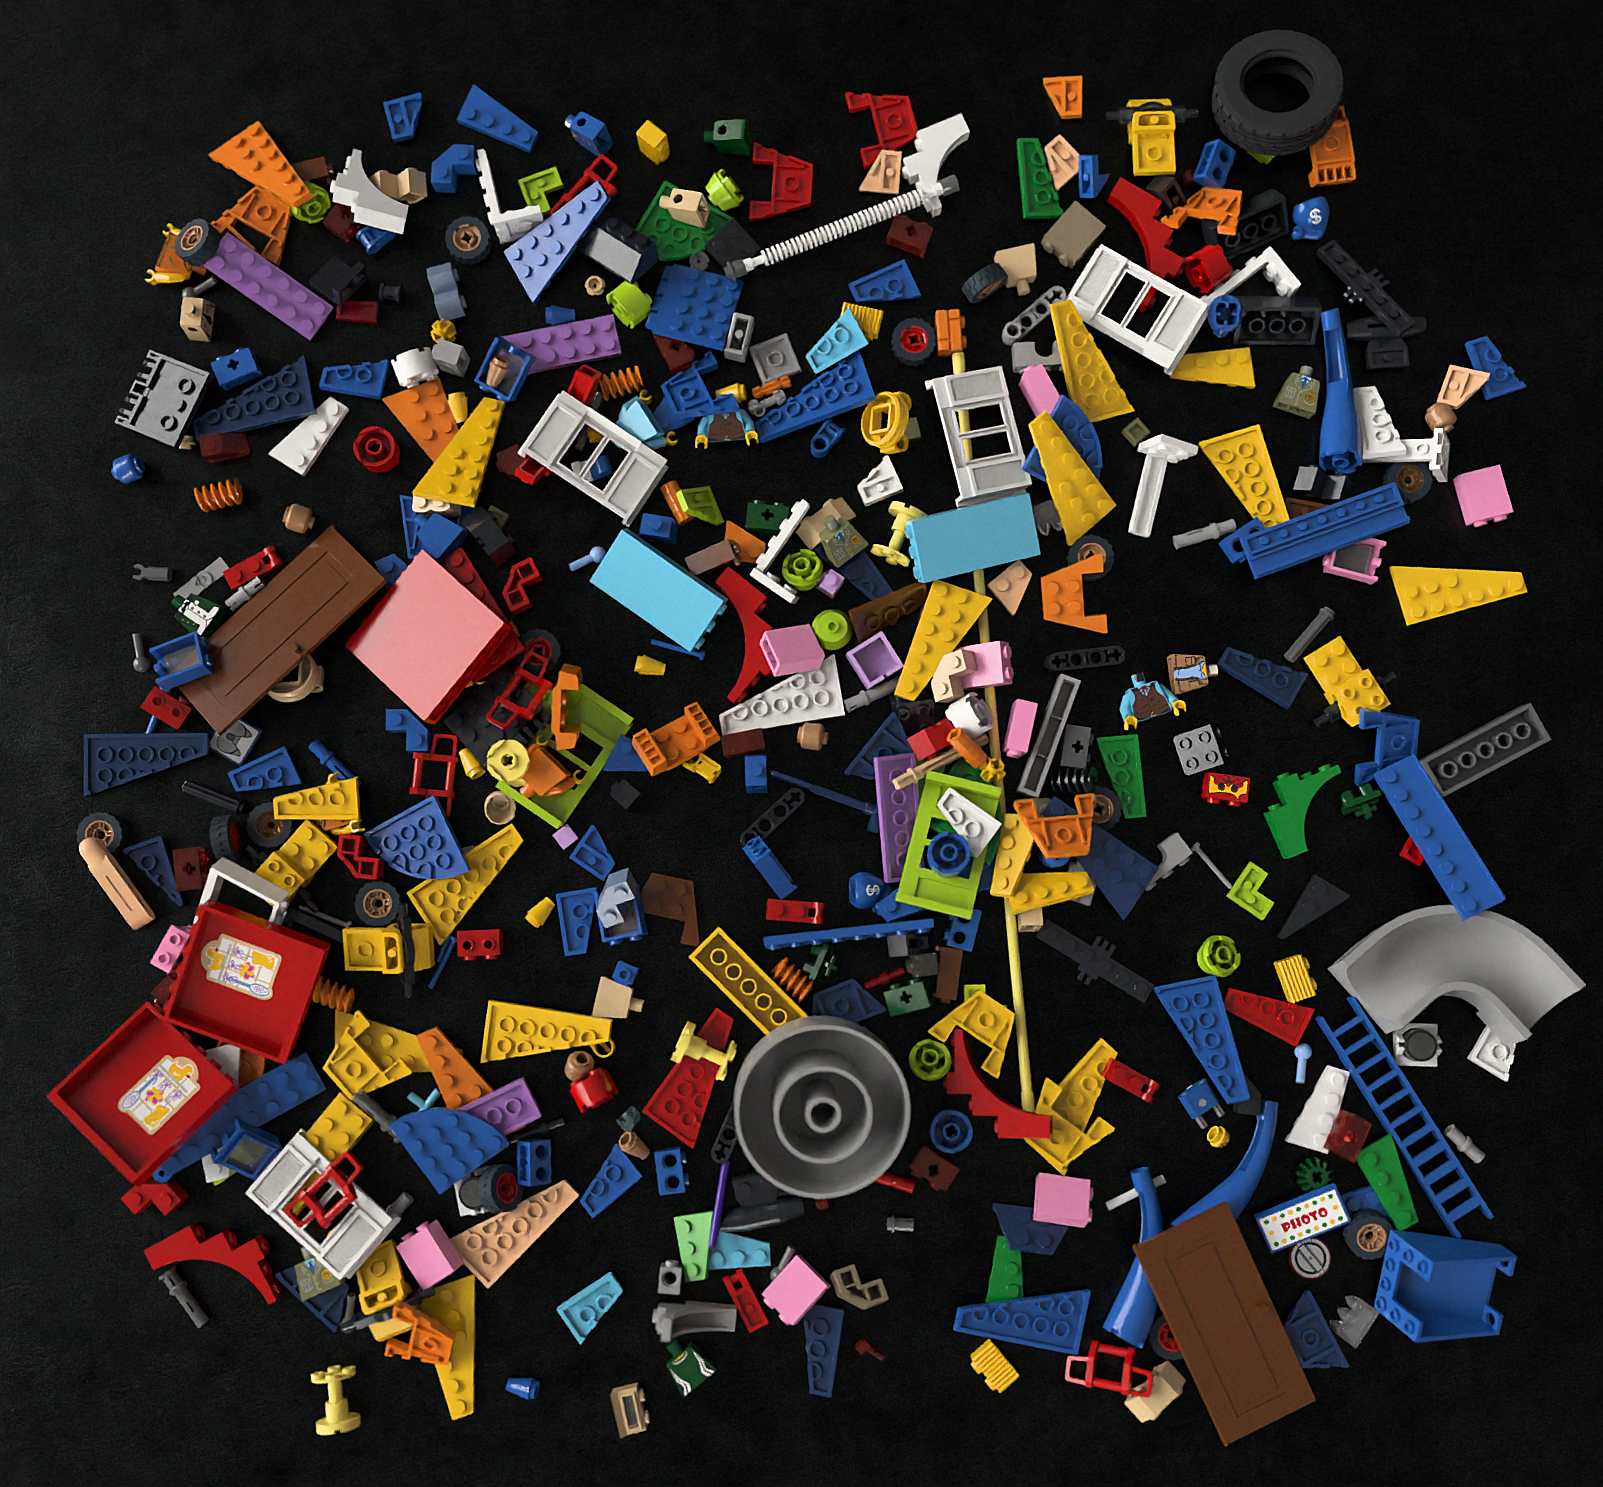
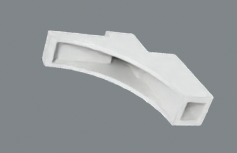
(933, 147)
(367, 202)

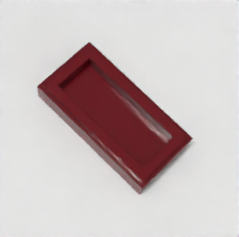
(358, 311)

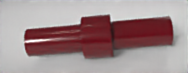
(884, 978)

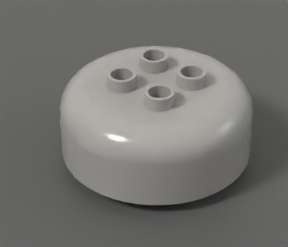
(821, 1107)

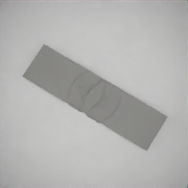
(203, 579)

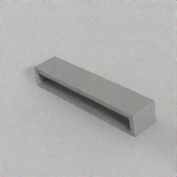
(1048, 736)

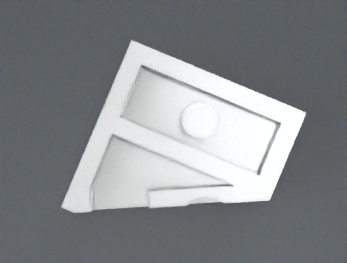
(880, 483)

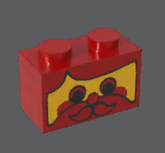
(1225, 788)

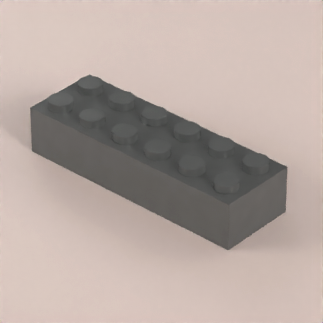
(1485, 749)

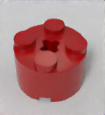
(1207, 268)
(366, 445)
(593, 1090)

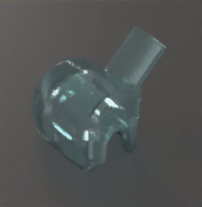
(629, 1119)

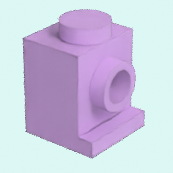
(830, 583)

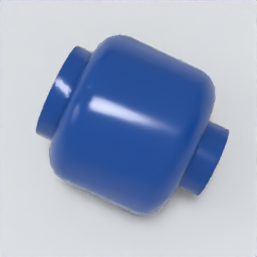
(128, 468)

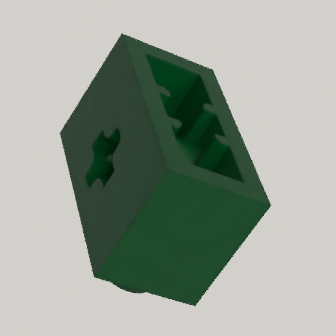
(756, 517)
(900, 1004)

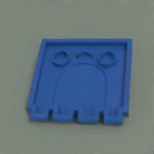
(694, 306)

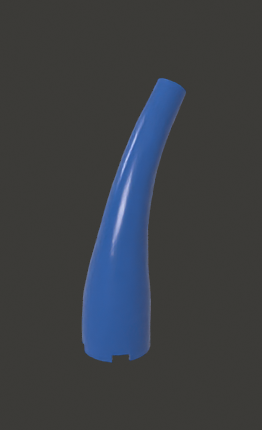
(1341, 424)
(1243, 1181)
(1136, 1303)

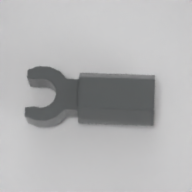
(153, 573)

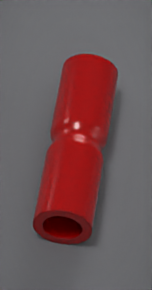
(896, 1182)

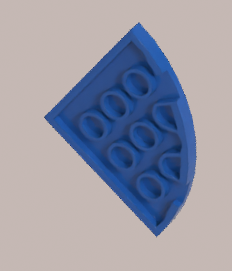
(1079, 433)
(420, 842)
(448, 1143)

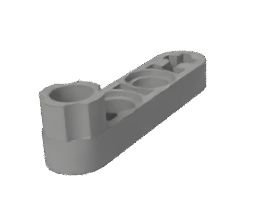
(1032, 314)

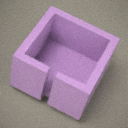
(874, 660)

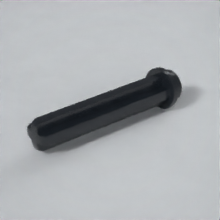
(215, 797)

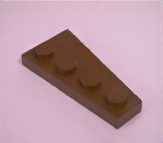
(884, 611)

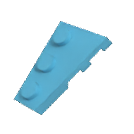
(838, 342)
(739, 1252)
(588, 1306)

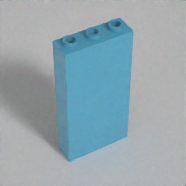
(972, 537)
(659, 590)

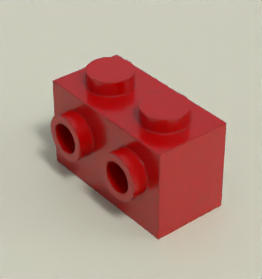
(167, 707)
(479, 943)

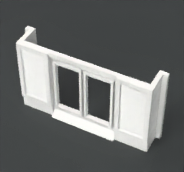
(1172, 329)
(989, 476)
(632, 480)
(353, 1237)

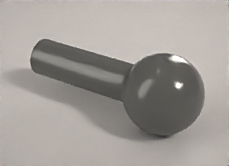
(196, 291)
(141, 662)
(783, 1263)
(350, 1307)

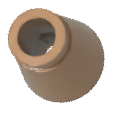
(497, 370)
(633, 1145)

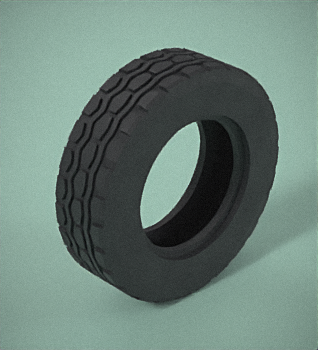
(1287, 54)

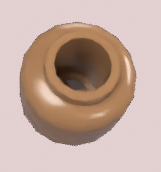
(1440, 416)
(298, 518)
(812, 736)
(579, 1065)

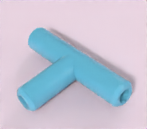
(422, 1104)

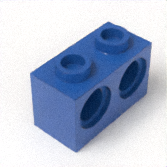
(1214, 164)
(1227, 543)
(968, 929)
(534, 1162)
(665, 1170)

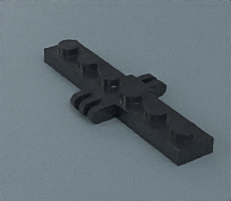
(1366, 288)
(1095, 960)

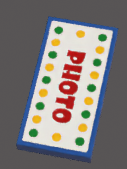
(1302, 1218)

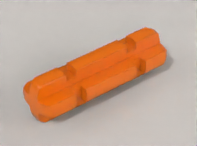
(771, 386)

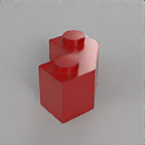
(521, 576)
(931, 740)
(352, 851)
(165, 1196)

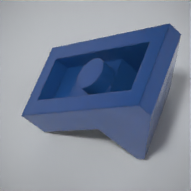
(1089, 177)

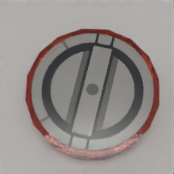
(1310, 1258)

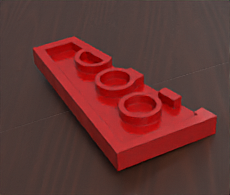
(1274, 1016)

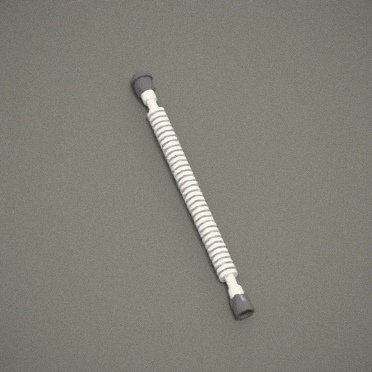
(741, 267)

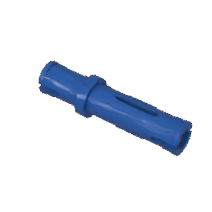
(328, 758)

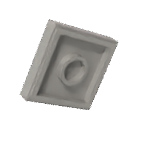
(775, 359)

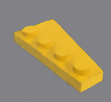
(1214, 367)
(328, 801)
(1011, 855)
(1045, 889)

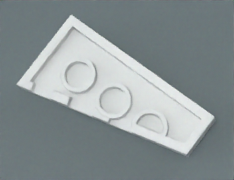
(1378, 432)
(307, 440)
(1492, 1054)
(1320, 1110)

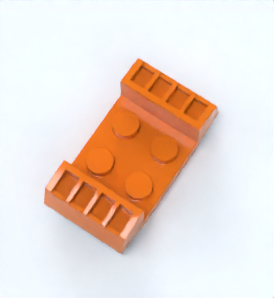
(1333, 155)
(566, 734)
(675, 741)

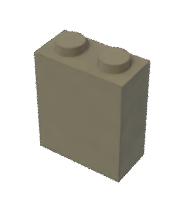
(1073, 235)

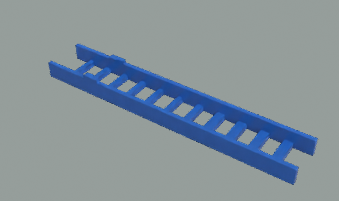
(1441, 1145)

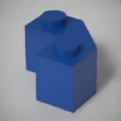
(454, 161)
(418, 735)

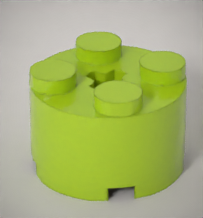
(630, 303)

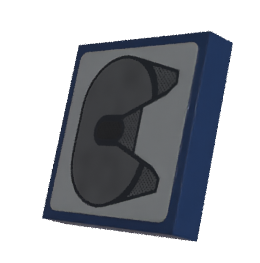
(236, 742)

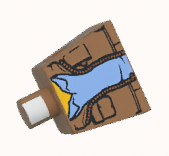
(1189, 672)

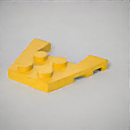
(984, 1020)
(354, 1068)
(1067, 1140)

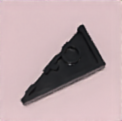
(1314, 901)

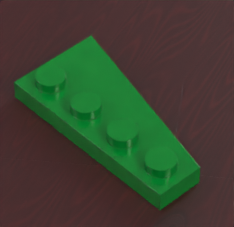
(1037, 191)
(1124, 769)
(1384, 1173)
(1006, 1273)

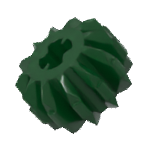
(1320, 1170)

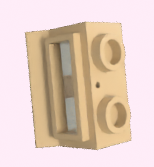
(629, 1409)

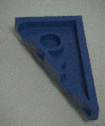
(156, 861)

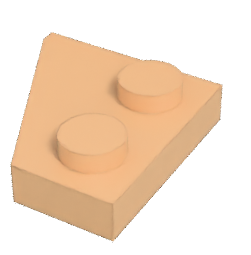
(1061, 161)
(884, 174)
(1461, 385)
(1011, 586)

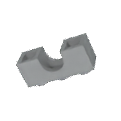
(1025, 355)
(1174, 852)

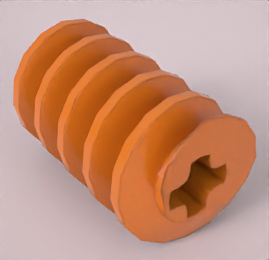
(621, 383)
(219, 496)
(792, 979)
(333, 996)

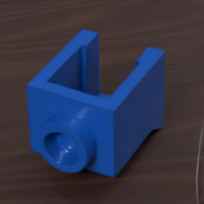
(625, 973)

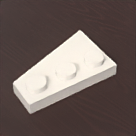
(968, 820)

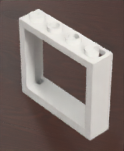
(248, 881)

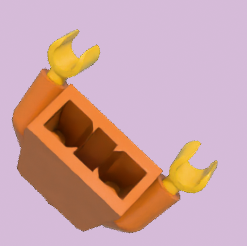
(546, 774)

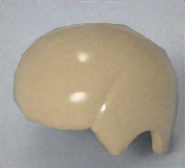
(500, 808)

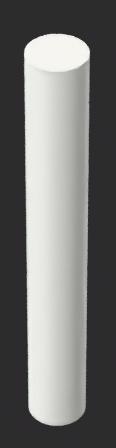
(1131, 1194)

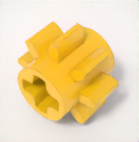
(443, 330)
(992, 770)

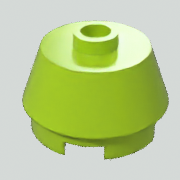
(723, 191)
(315, 207)
(802, 569)
(832, 629)
(1218, 956)
(929, 1060)

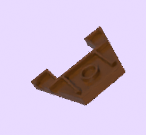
(674, 900)

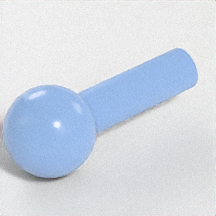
(596, 554)
(1302, 1052)

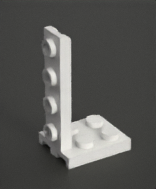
(511, 224)
(1274, 271)
(1432, 450)
(1158, 452)
(776, 544)

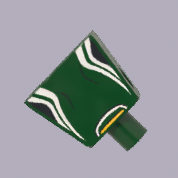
(689, 1366)

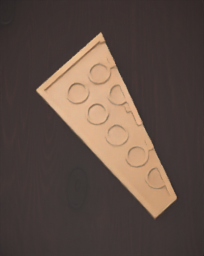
(500, 1240)

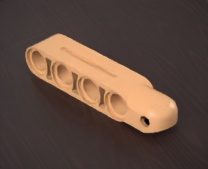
(116, 883)

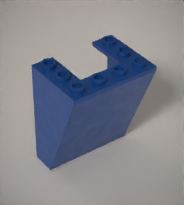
(1440, 1285)

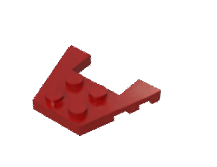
(892, 121)
(790, 184)

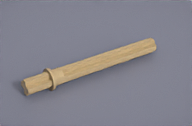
(934, 764)

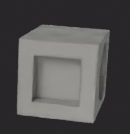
(667, 1286)

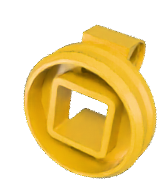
(892, 438)

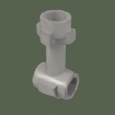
(758, 408)

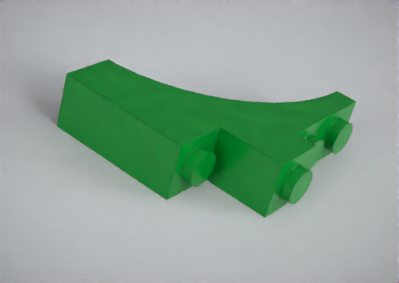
(1295, 796)

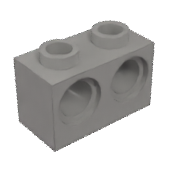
(450, 357)

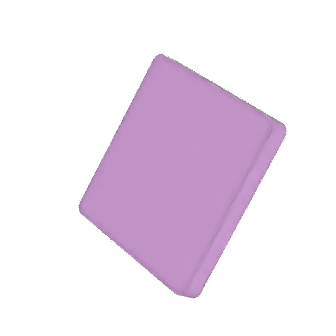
(565, 836)

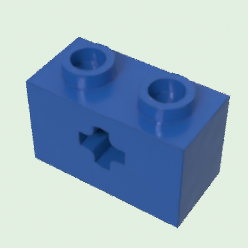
(229, 376)

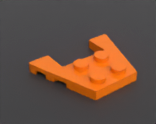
(1210, 203)
(264, 214)
(1064, 595)
(1062, 834)
(428, 1338)

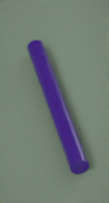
(715, 1227)

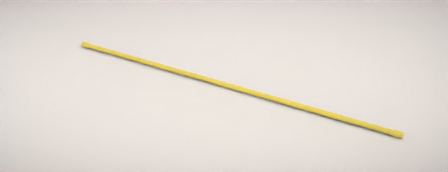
(1027, 1094)

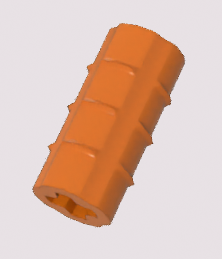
(669, 492)
(967, 747)

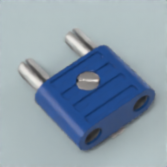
(1198, 1100)

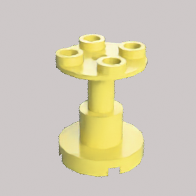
(892, 552)
(508, 762)
(696, 1048)
(337, 1407)

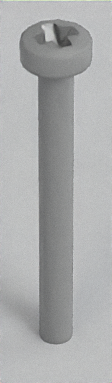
(1195, 847)
(327, 917)

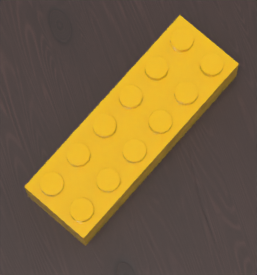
(745, 982)
(335, 1133)

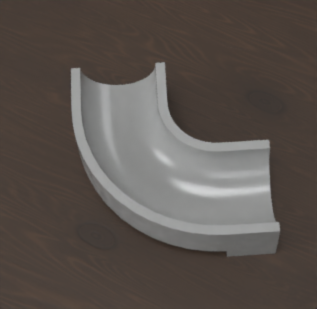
(1435, 954)

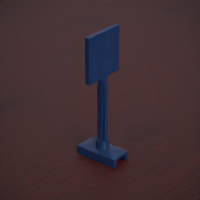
(867, 808)

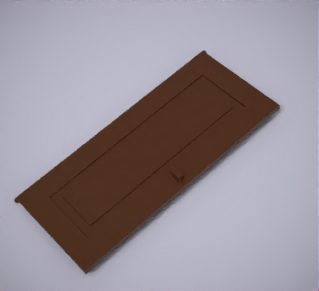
(281, 627)
(1224, 1323)

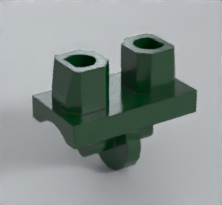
(1361, 805)
(824, 964)

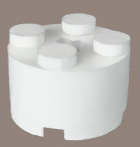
(415, 367)
(970, 715)

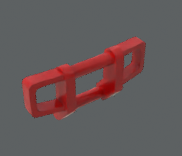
(589, 175)
(520, 673)
(452, 760)
(350, 1195)
(1091, 1380)

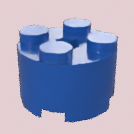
(953, 843)
(956, 1140)

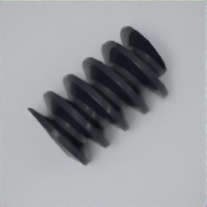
(1075, 781)

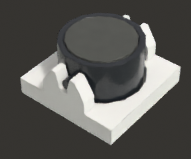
(1417, 1044)
(467, 1193)

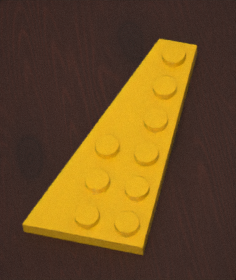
(1085, 369)
(462, 464)
(1247, 469)
(1072, 485)
(1440, 591)
(943, 624)
(441, 898)
(530, 1030)
(386, 1043)
(1082, 1089)
(455, 1309)

